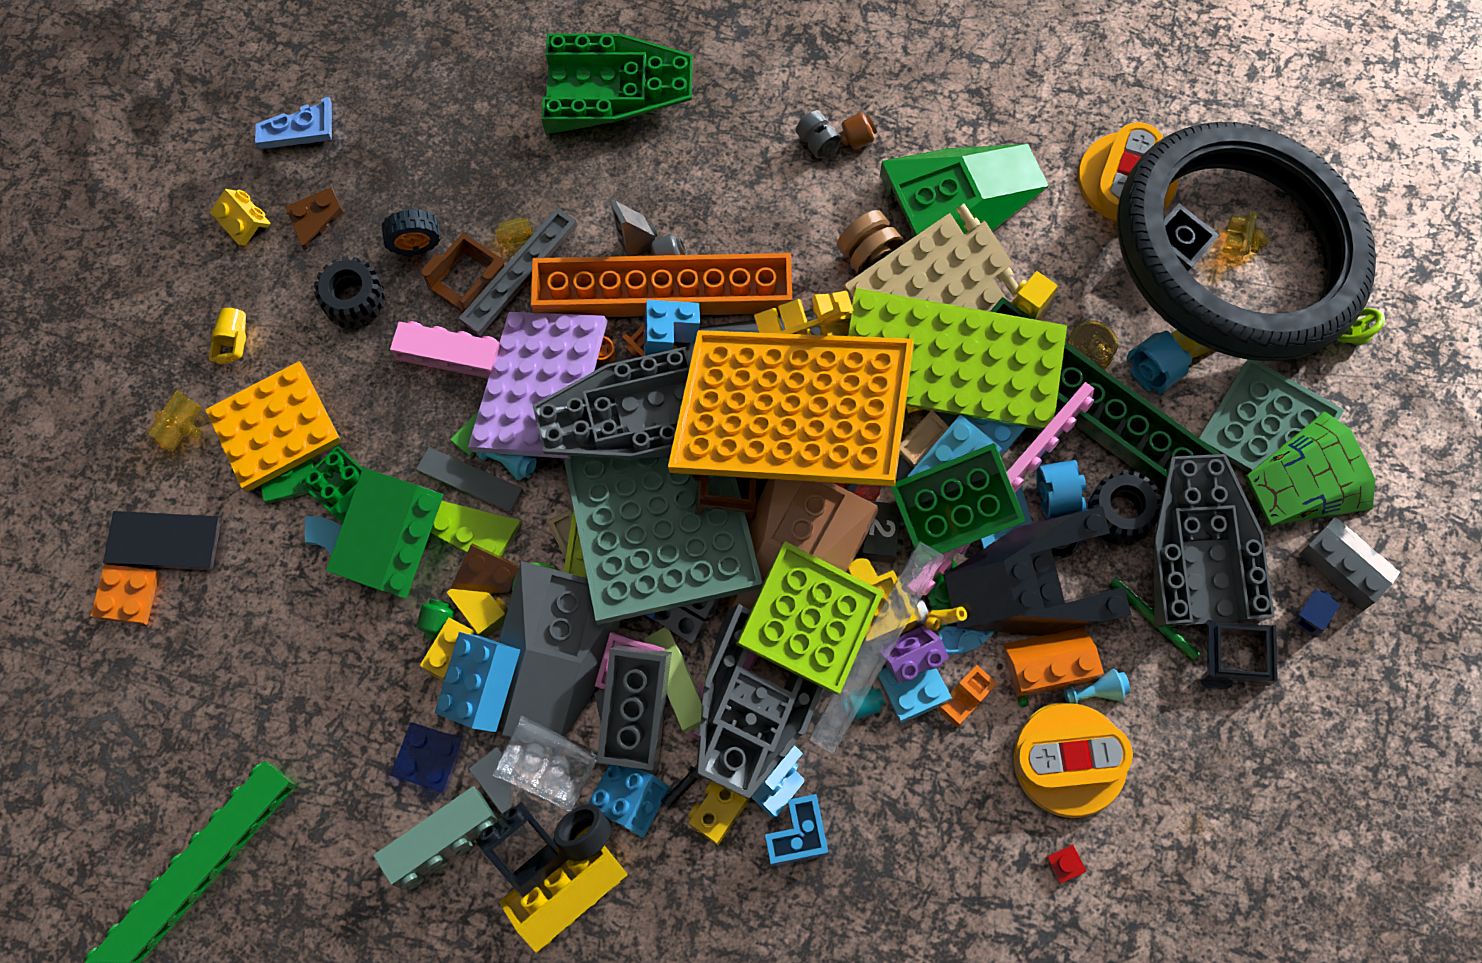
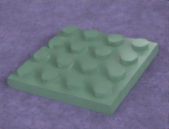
(1262, 415)

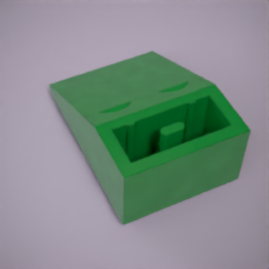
(333, 482)

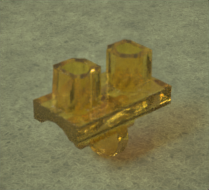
(1247, 236)

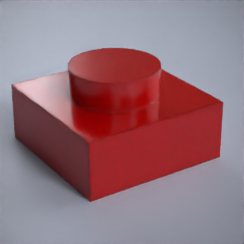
(1066, 864)

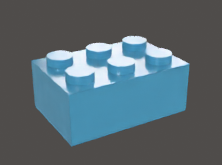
(477, 682)

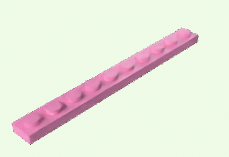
(1031, 457)

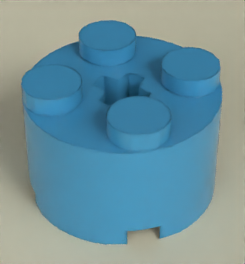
(1158, 362)
(1060, 488)

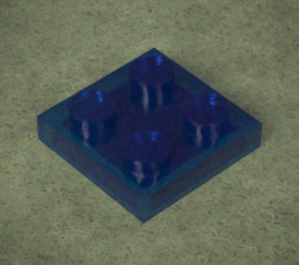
(427, 757)

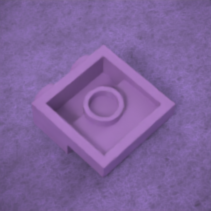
(915, 652)

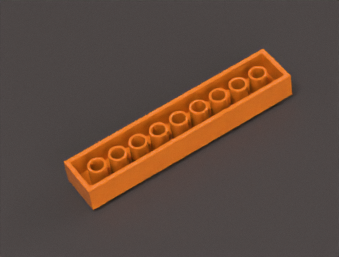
(624, 283)

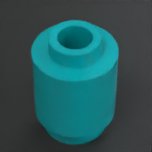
(871, 704)

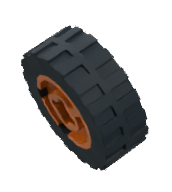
(410, 232)

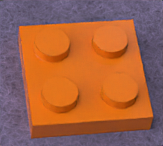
(125, 594)

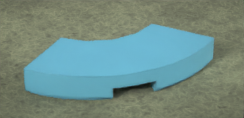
(321, 532)
(962, 641)

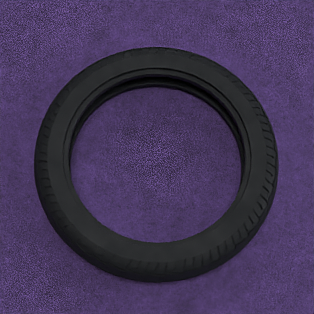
(1199, 312)

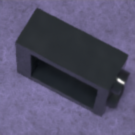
(538, 866)

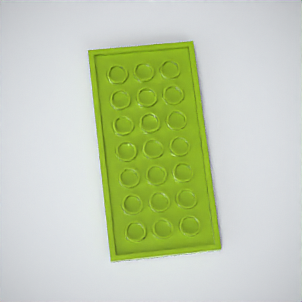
(970, 357)

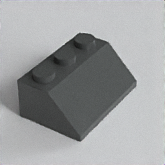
(1349, 564)

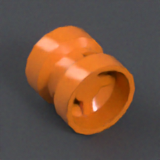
(607, 349)

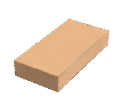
(922, 438)

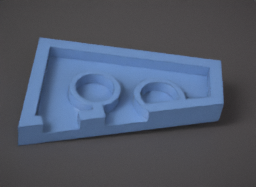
(302, 127)

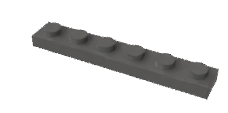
(517, 272)

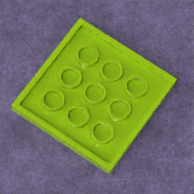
(810, 618)

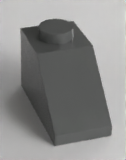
(498, 790)

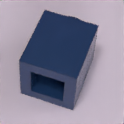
(1315, 612)

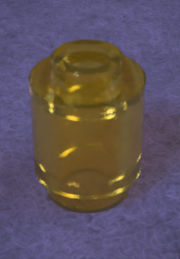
(514, 231)

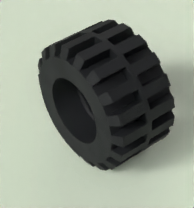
(340, 276)
(1139, 493)

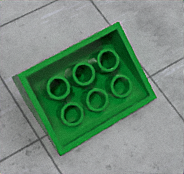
(959, 501)
(384, 532)

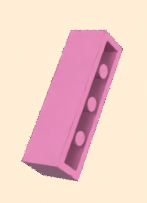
(445, 349)

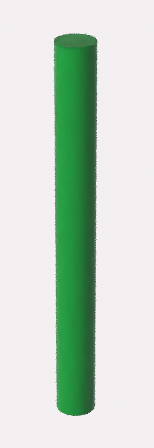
(1148, 613)

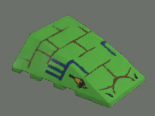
(1314, 475)

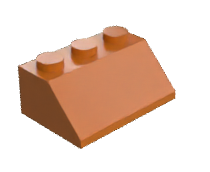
(1052, 662)

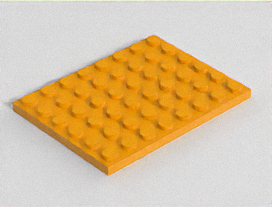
(793, 407)

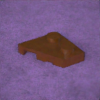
(313, 215)
(485, 572)

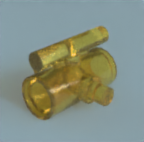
(175, 422)

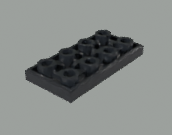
(162, 540)

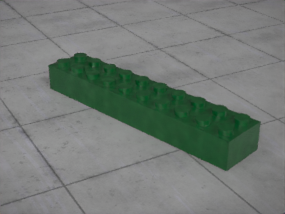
(1119, 416)

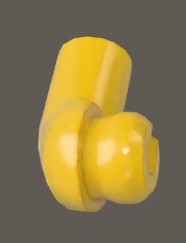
(943, 617)

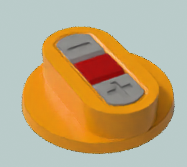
(1108, 164)
(1071, 760)

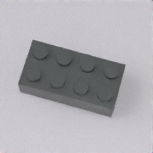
(634, 707)

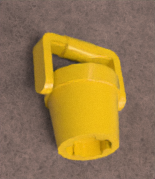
(228, 332)

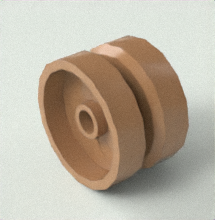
(868, 240)

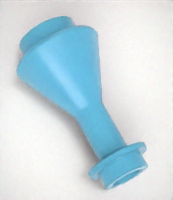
(518, 465)
(1110, 686)

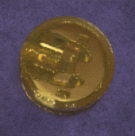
(1095, 341)

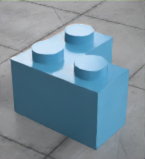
(669, 323)
(805, 839)

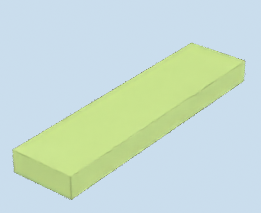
(681, 686)

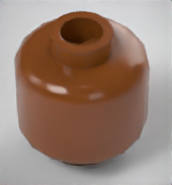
(858, 131)

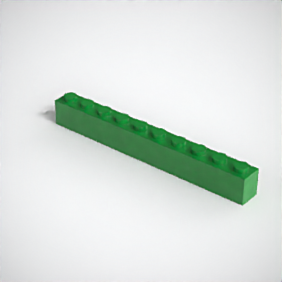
(195, 868)

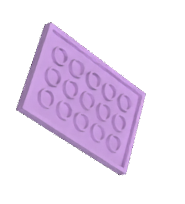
(534, 361)

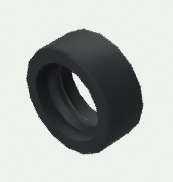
(589, 842)

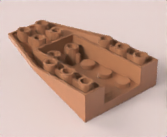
(811, 517)

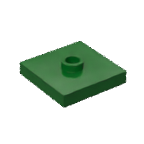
(286, 485)

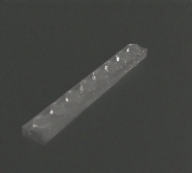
(876, 647)

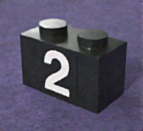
(882, 539)

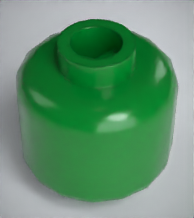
(433, 617)

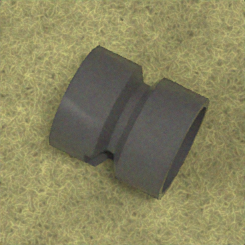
(818, 134)

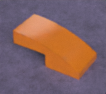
(967, 696)

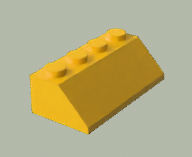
(562, 897)

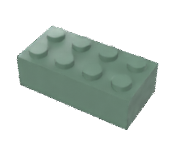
(436, 840)

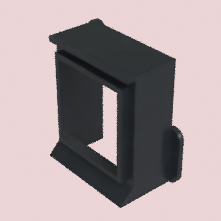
(1223, 678)

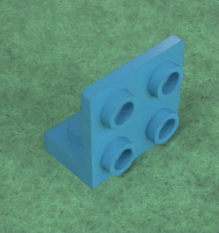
(629, 797)

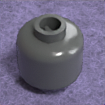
(667, 246)

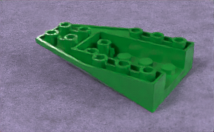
(610, 79)
(987, 179)

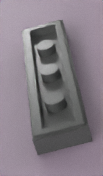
(469, 480)

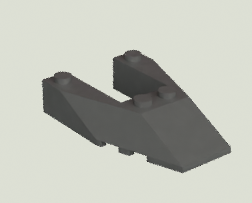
(746, 718)

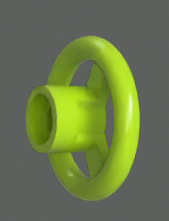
(1360, 331)

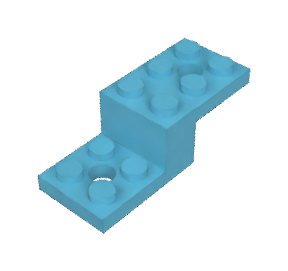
(968, 435)

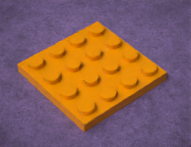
(272, 426)

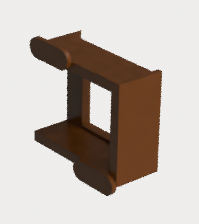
(441, 265)
(706, 500)

